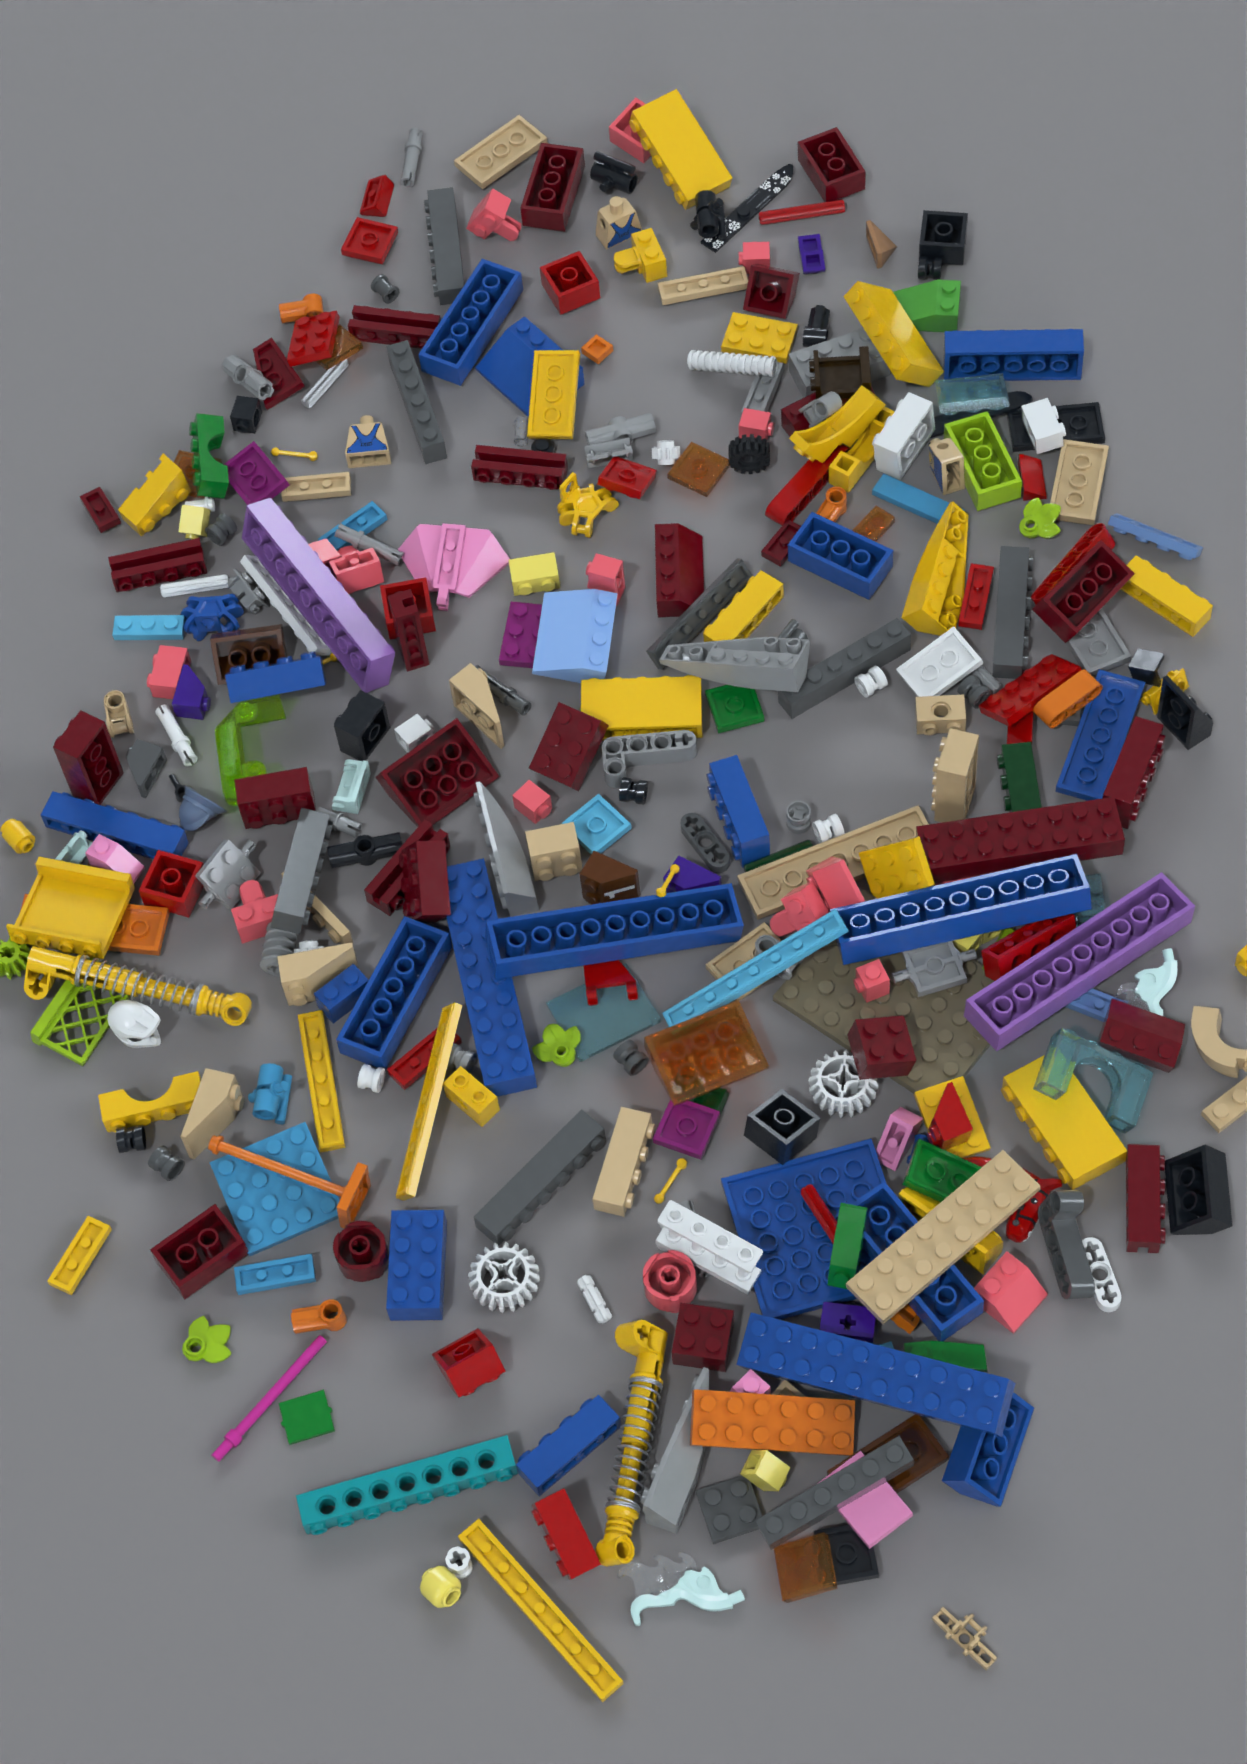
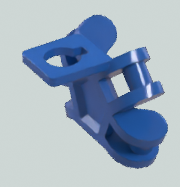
(204, 615)

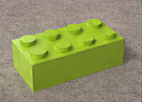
(987, 464)

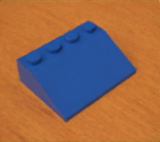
(511, 359)

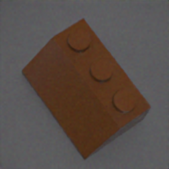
(246, 648)

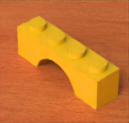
(850, 466)
(123, 1111)

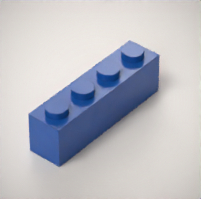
(568, 1444)

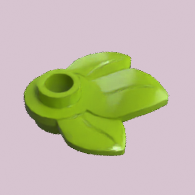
(1043, 517)
(556, 1042)
(210, 1339)

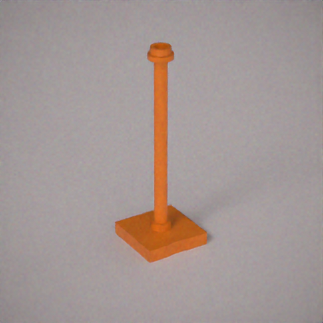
(351, 1195)

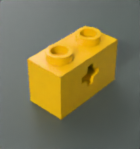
(471, 1096)

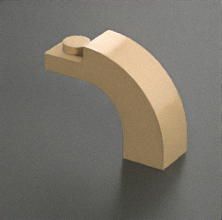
(1218, 1055)

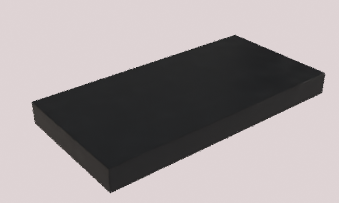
(1080, 422)

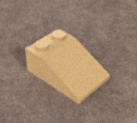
(474, 700)
(310, 970)
(212, 1110)

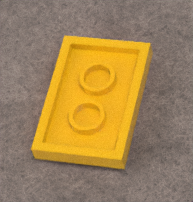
(759, 337)
(896, 868)
(927, 1102)

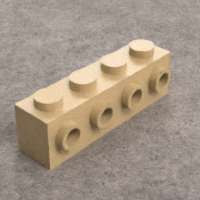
(623, 1161)

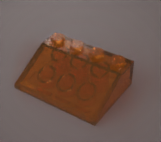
(705, 1053)

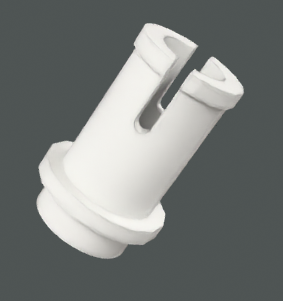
(207, 503)

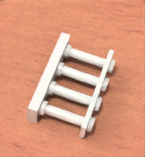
(709, 1247)

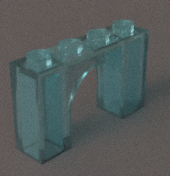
(1126, 1079)

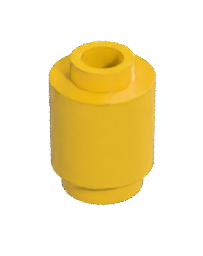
(17, 836)

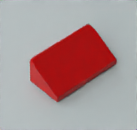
(377, 197)
(1032, 477)
(1021, 730)

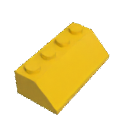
(980, 1256)

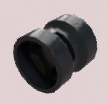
(935, 268)
(633, 791)
(131, 1138)

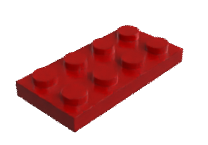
(1027, 690)

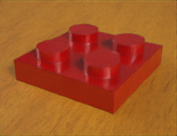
(369, 240)
(626, 477)

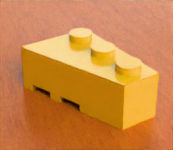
(156, 497)

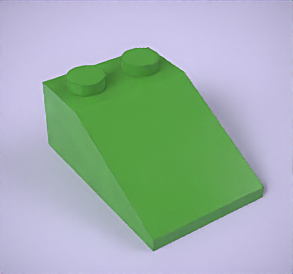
(932, 305)

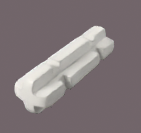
(594, 1299)

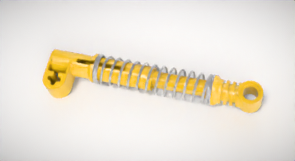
(84, 971)
(644, 1385)

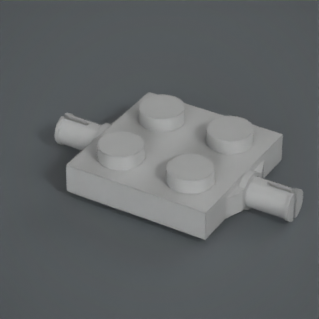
(226, 873)
(934, 967)

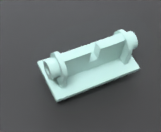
(75, 849)

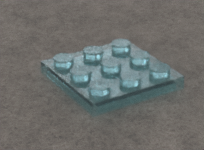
(971, 394)

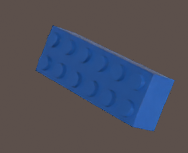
(471, 322)
(1015, 353)
(394, 993)
(946, 1302)

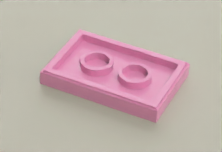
(874, 1513)

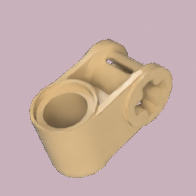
(117, 718)

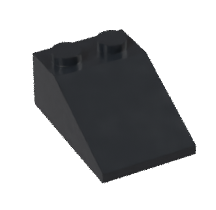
(1182, 715)

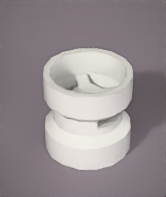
(871, 681)
(828, 828)

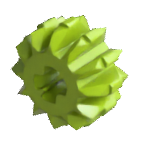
(13, 958)

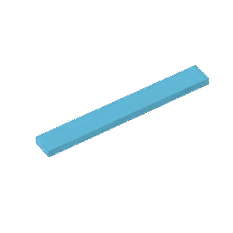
(759, 968)

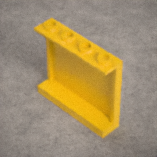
(73, 908)

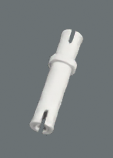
(180, 742)

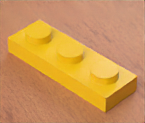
(79, 1255)

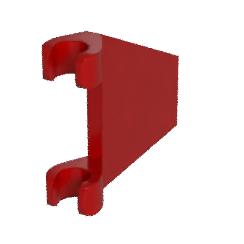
(608, 975)

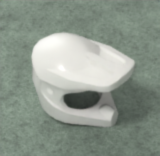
(134, 1020)

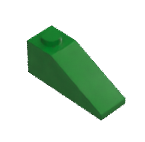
(847, 1245)
(960, 1354)

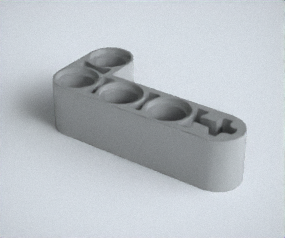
(678, 745)

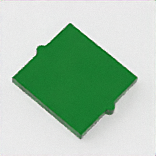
(306, 1417)

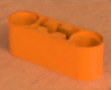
(1067, 698)

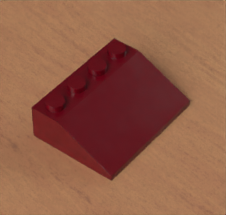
(437, 775)

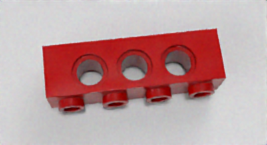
(1024, 944)

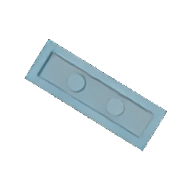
(149, 627)

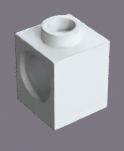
(413, 732)

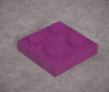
(687, 1128)

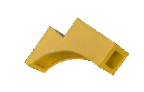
(842, 427)

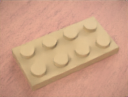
(500, 152)
(1079, 481)

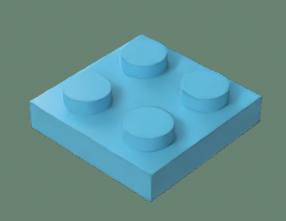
(598, 825)

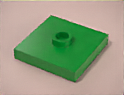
(734, 707)

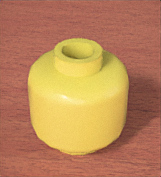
(440, 1587)

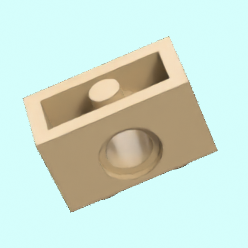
(949, 706)

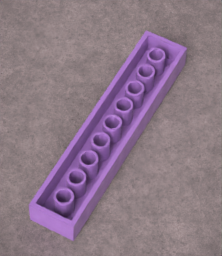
(318, 595)
(1078, 961)

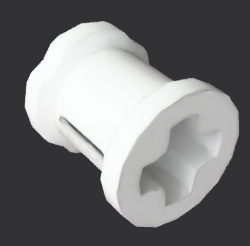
(455, 1554)

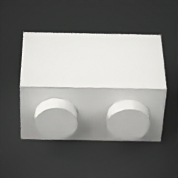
(1043, 426)

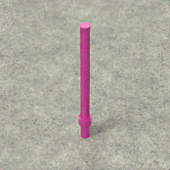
(235, 1435)

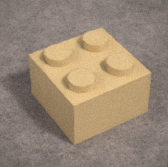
(554, 851)

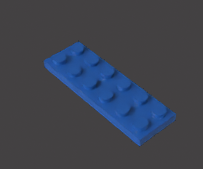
(1100, 737)

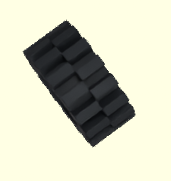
(749, 454)

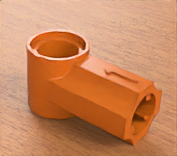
(309, 306)
(830, 509)
(315, 1317)

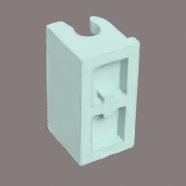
(352, 786)

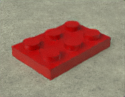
(313, 338)

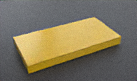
(553, 394)

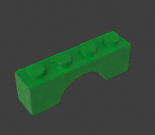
(209, 475)

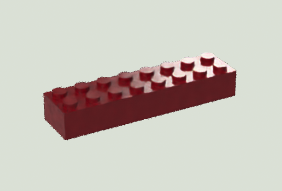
(1022, 838)

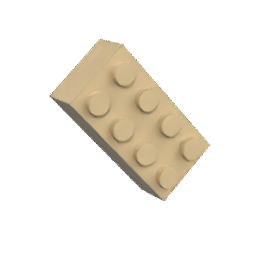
(955, 776)

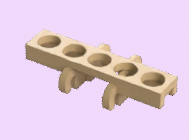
(974, 1640)

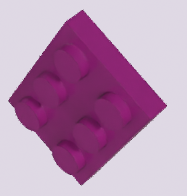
(254, 475)
(520, 635)

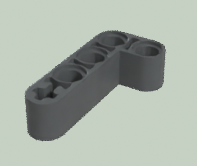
(1064, 1243)

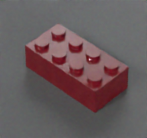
(552, 187)
(1083, 591)
(88, 758)
(1135, 768)

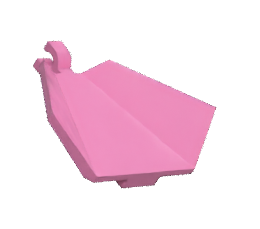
(453, 559)

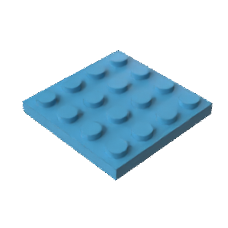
(271, 1205)

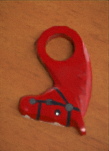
(1025, 1218)

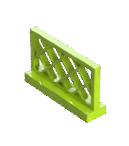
(56, 1011)

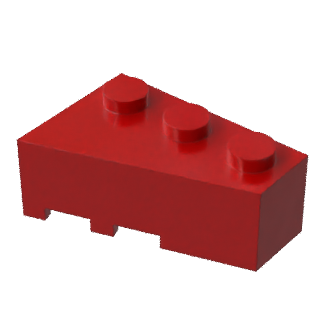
(565, 1534)

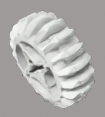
(822, 1079)
(514, 1260)

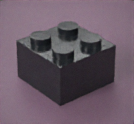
(944, 236)
(362, 726)
(782, 1126)

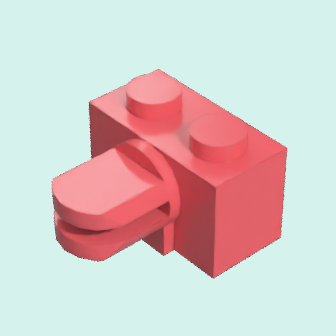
(491, 216)
(357, 569)
(802, 908)
(255, 912)

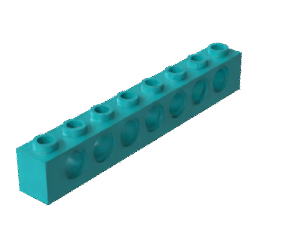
(393, 1479)

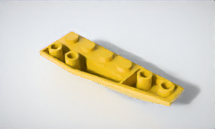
(940, 576)

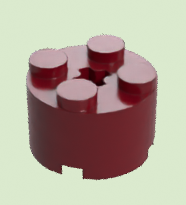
(356, 1264)

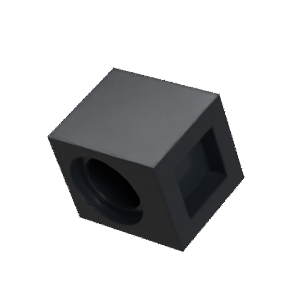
(246, 414)

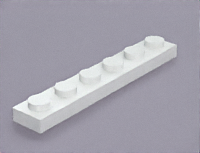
(285, 606)

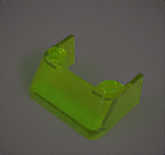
(230, 743)

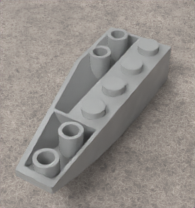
(744, 662)
(508, 858)
(677, 1472)

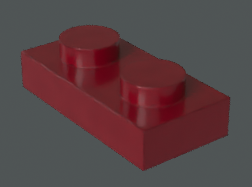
(100, 509)
(777, 547)

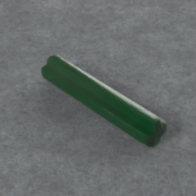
(777, 855)

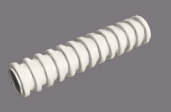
(732, 363)

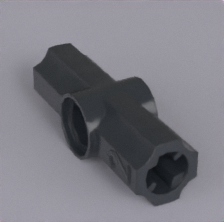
(352, 853)

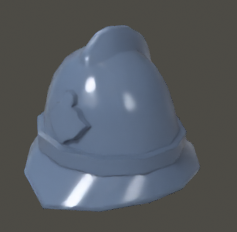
(196, 810)

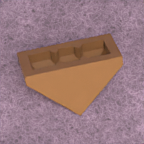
(879, 244)

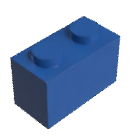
(341, 993)

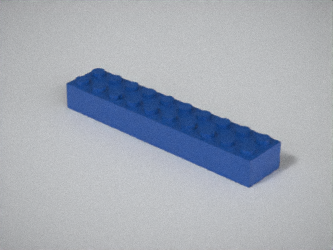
(963, 908)
(613, 931)
(489, 1001)
(876, 1374)

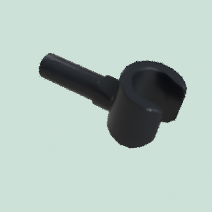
(178, 787)

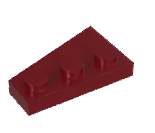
(276, 369)

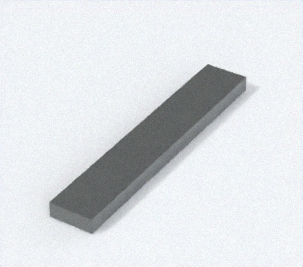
(702, 610)

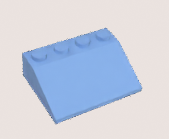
(575, 634)

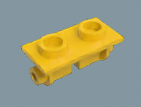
(1152, 696)

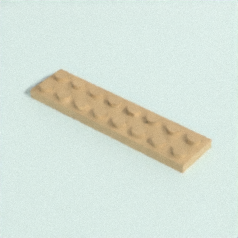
(771, 882)
(942, 1237)

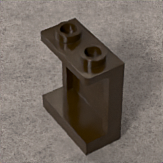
(840, 374)

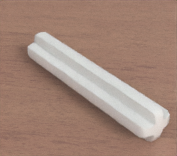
(194, 585)

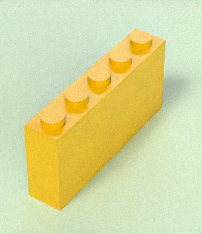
(679, 148)
(893, 334)
(644, 704)
(1067, 1128)

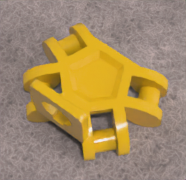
(586, 504)

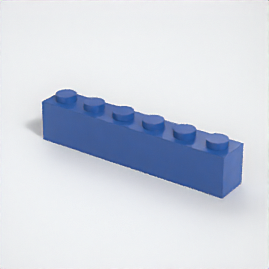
(128, 829)

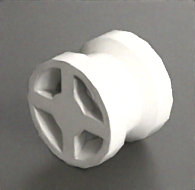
(371, 1078)

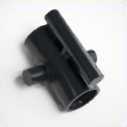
(613, 173)
(710, 215)

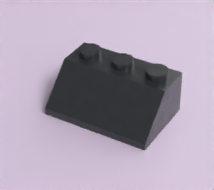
(1198, 1192)

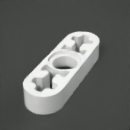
(1102, 1263)

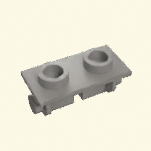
(602, 453)
(241, 585)

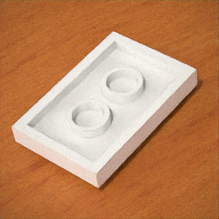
(940, 665)

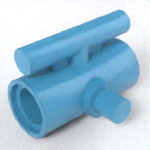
(271, 1094)

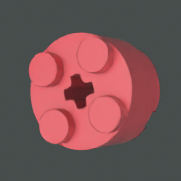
(658, 1282)

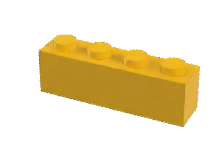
(1167, 597)
(746, 609)

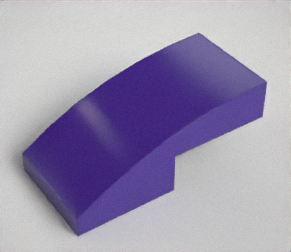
(811, 254)

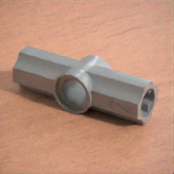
(248, 377)
(622, 428)

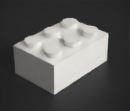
(904, 435)

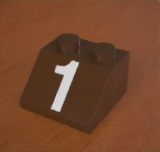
(608, 880)

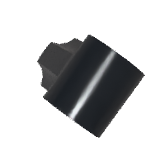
(817, 326)

